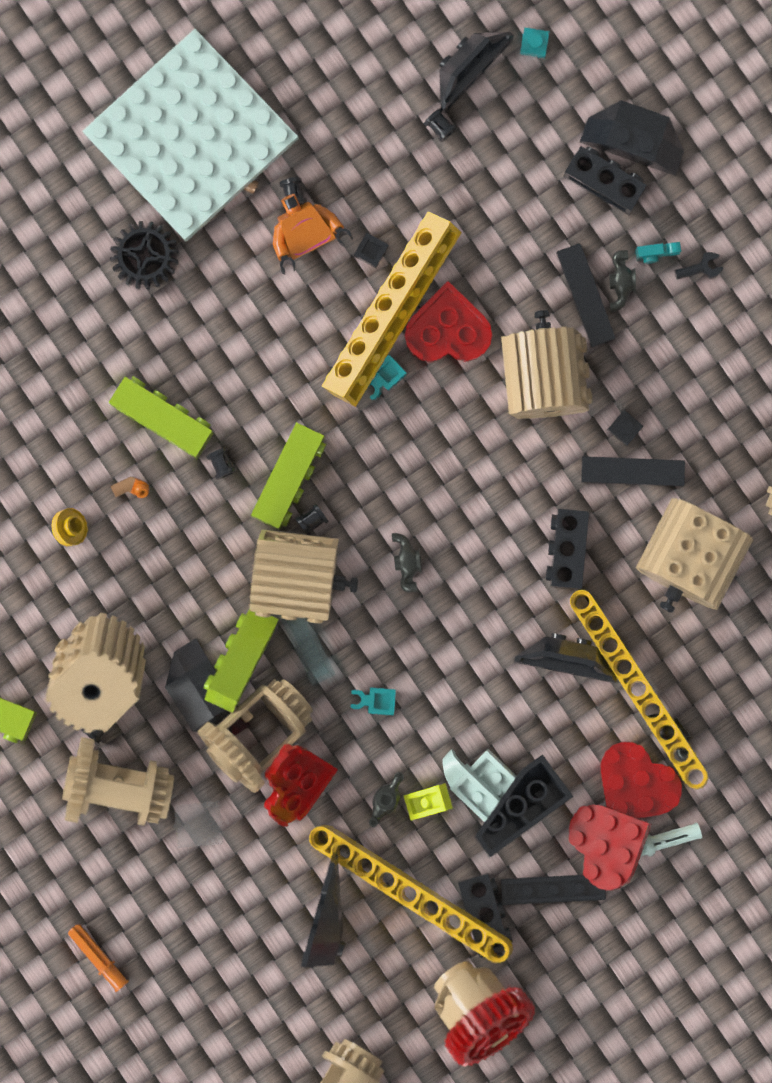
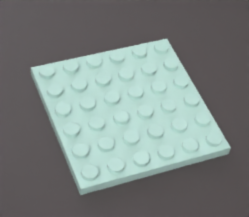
(190, 135)

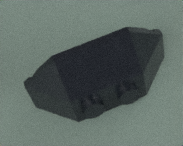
(468, 64)
(635, 135)
(567, 657)
(186, 685)

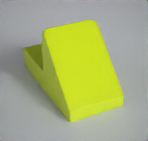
(428, 801)

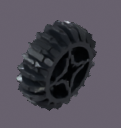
(156, 258)

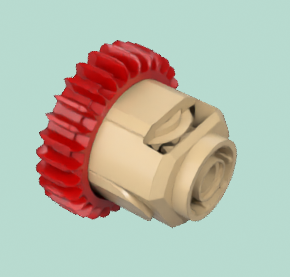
(479, 1012)

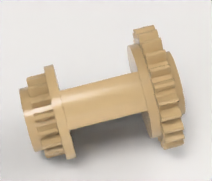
(230, 753)
(115, 786)
(351, 1064)

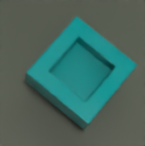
(534, 42)

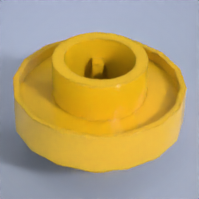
(69, 527)

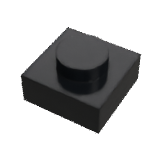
(371, 250)
(625, 428)

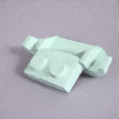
(480, 784)

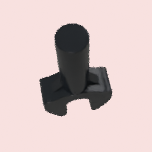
(701, 267)

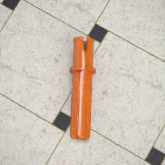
(98, 957)

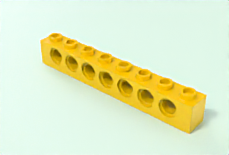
(391, 309)

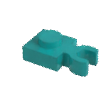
(651, 253)
(387, 376)
(380, 701)

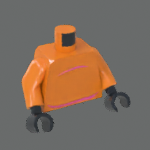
(303, 230)

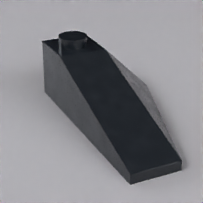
(526, 802)
(327, 928)

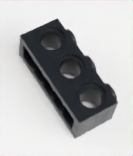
(610, 192)
(577, 539)
(475, 904)

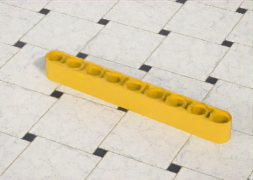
(629, 680)
(423, 893)

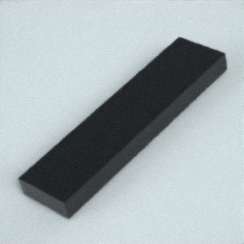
(585, 295)
(633, 471)
(549, 890)

